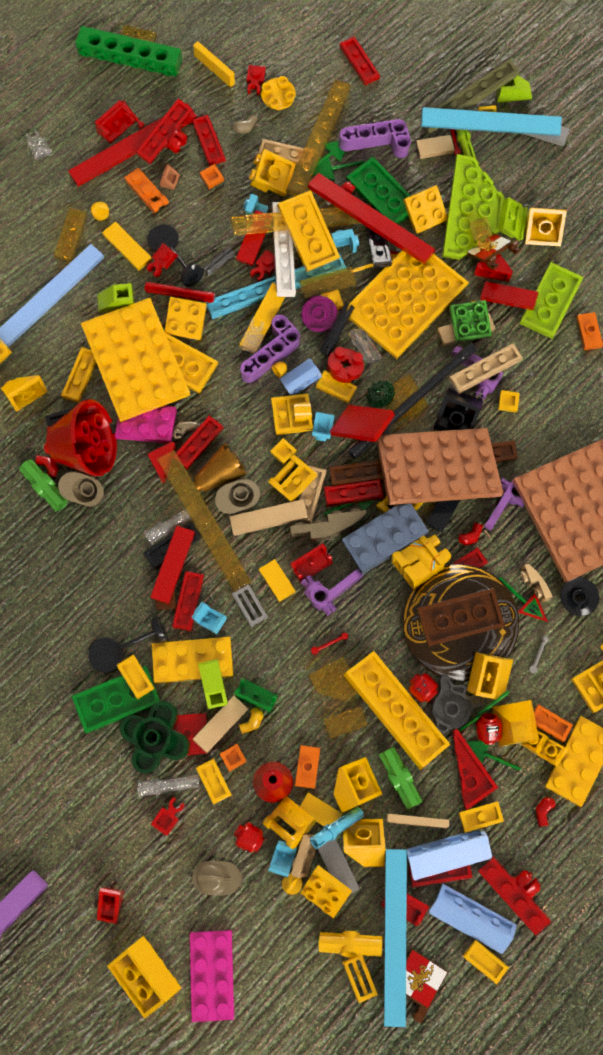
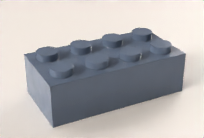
(384, 536)

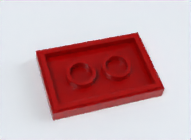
(362, 423)

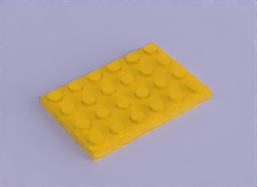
(405, 301)
(135, 359)

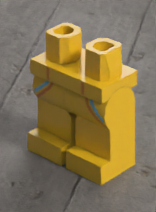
(420, 560)

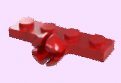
(166, 133)
(517, 893)

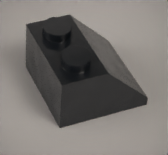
(458, 411)

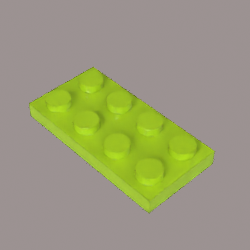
(554, 299)

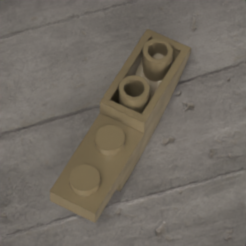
(336, 525)

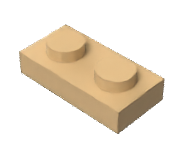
(303, 861)

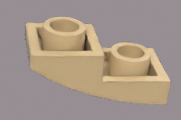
(532, 577)

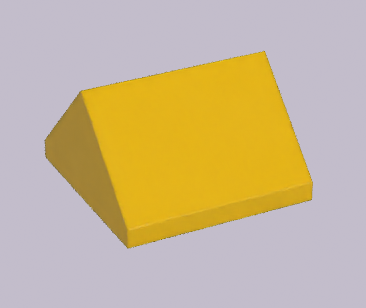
(544, 226)

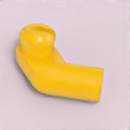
(254, 721)

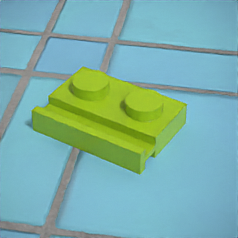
(513, 219)

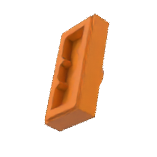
(589, 331)
(551, 723)
(307, 767)

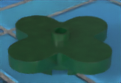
(141, 733)

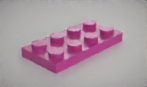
(211, 976)

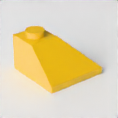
(23, 391)
(517, 723)
(355, 785)
(366, 842)

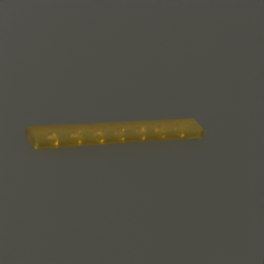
(318, 138)
(274, 222)
(204, 520)

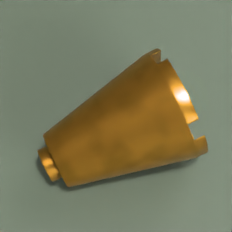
(219, 470)

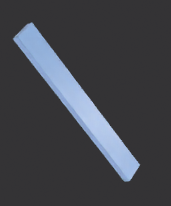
(50, 294)

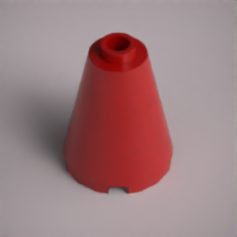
(277, 791)

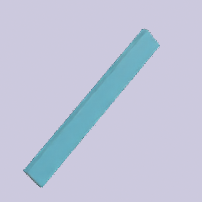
(491, 121)
(256, 292)
(395, 938)

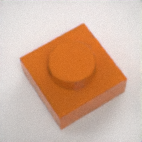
(211, 176)
(233, 757)

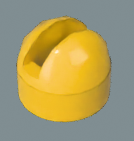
(279, 368)

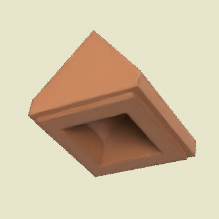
(169, 178)

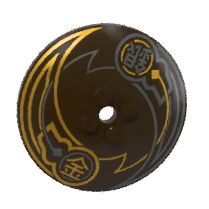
(457, 656)

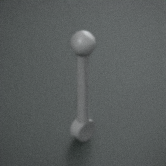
(533, 669)

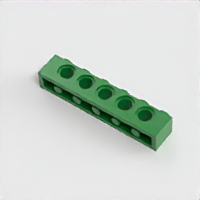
(128, 51)

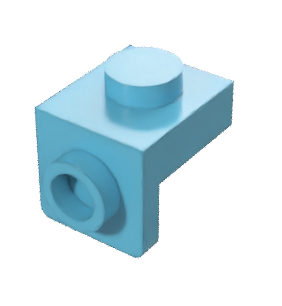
(253, 204)
(344, 238)
(322, 426)
(208, 618)
(282, 859)

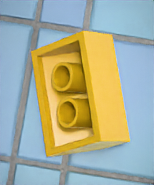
(144, 977)

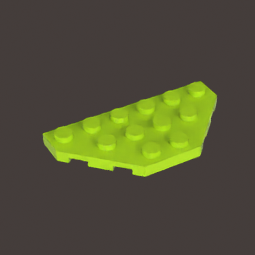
(470, 199)

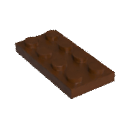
(460, 617)

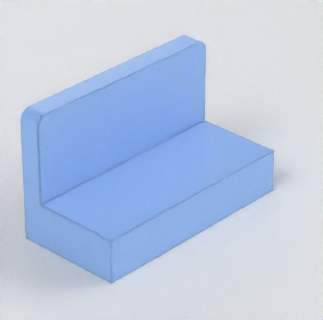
(301, 377)

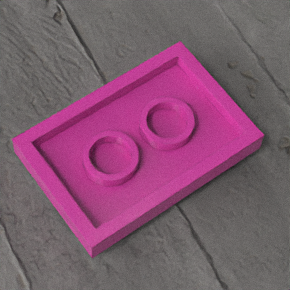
(149, 427)

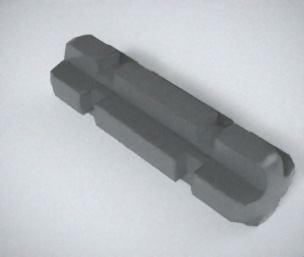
(218, 261)

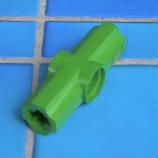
(43, 485)
(400, 778)

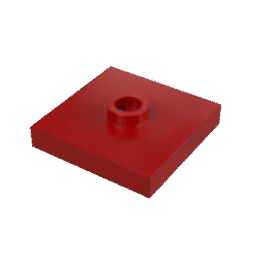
(190, 726)

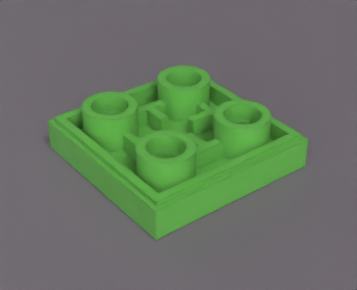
(470, 321)

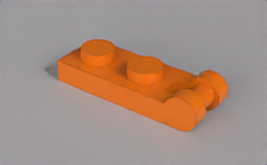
(146, 190)

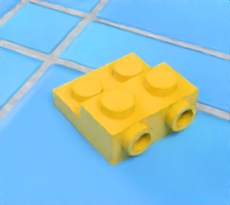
(271, 172)

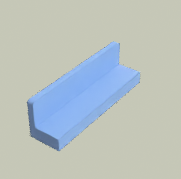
(448, 853)
(473, 919)

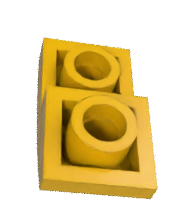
(546, 749)

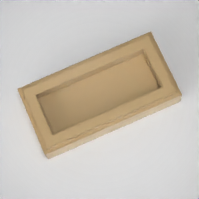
(435, 146)

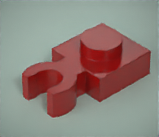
(255, 78)
(163, 258)
(265, 264)
(166, 819)

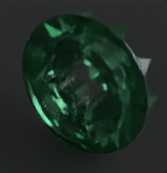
(381, 400)

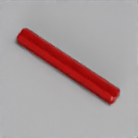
(179, 292)

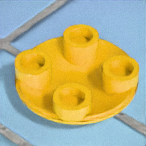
(278, 93)

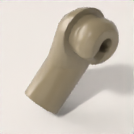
(245, 126)
(182, 427)

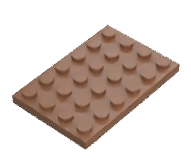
(438, 466)

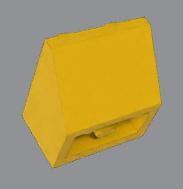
(489, 675)

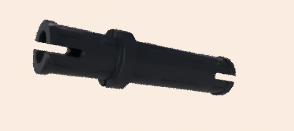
(336, 330)

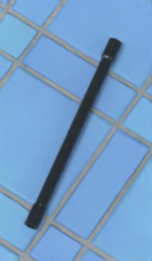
(461, 356)

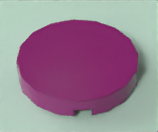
(319, 314)

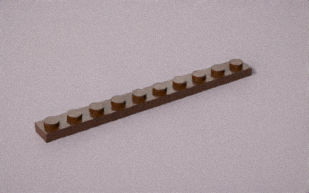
(372, 470)

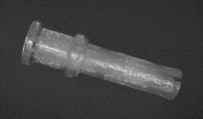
(163, 528)
(158, 786)

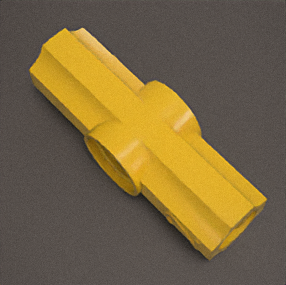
(350, 944)

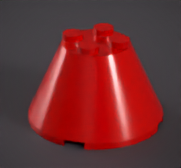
(83, 439)

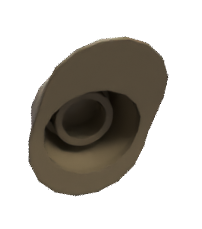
(81, 488)
(237, 496)
(216, 878)

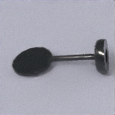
(169, 236)
(107, 652)

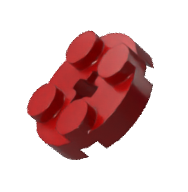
(347, 356)

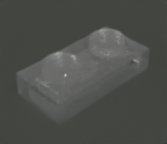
(365, 346)

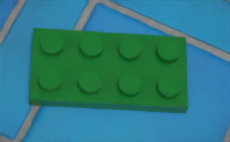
(380, 190)
(111, 703)

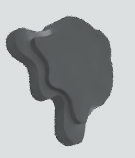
(452, 706)

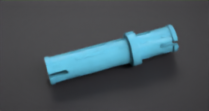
(331, 831)

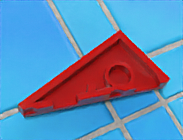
(473, 777)

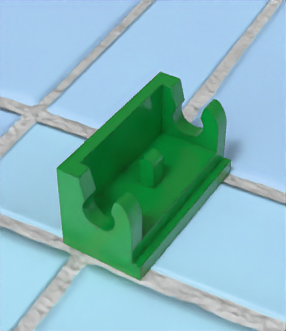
(256, 695)

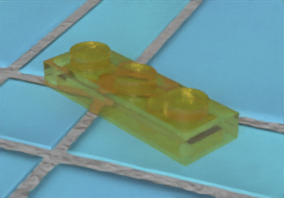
(70, 235)
(327, 282)

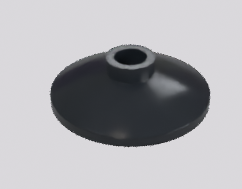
(584, 589)

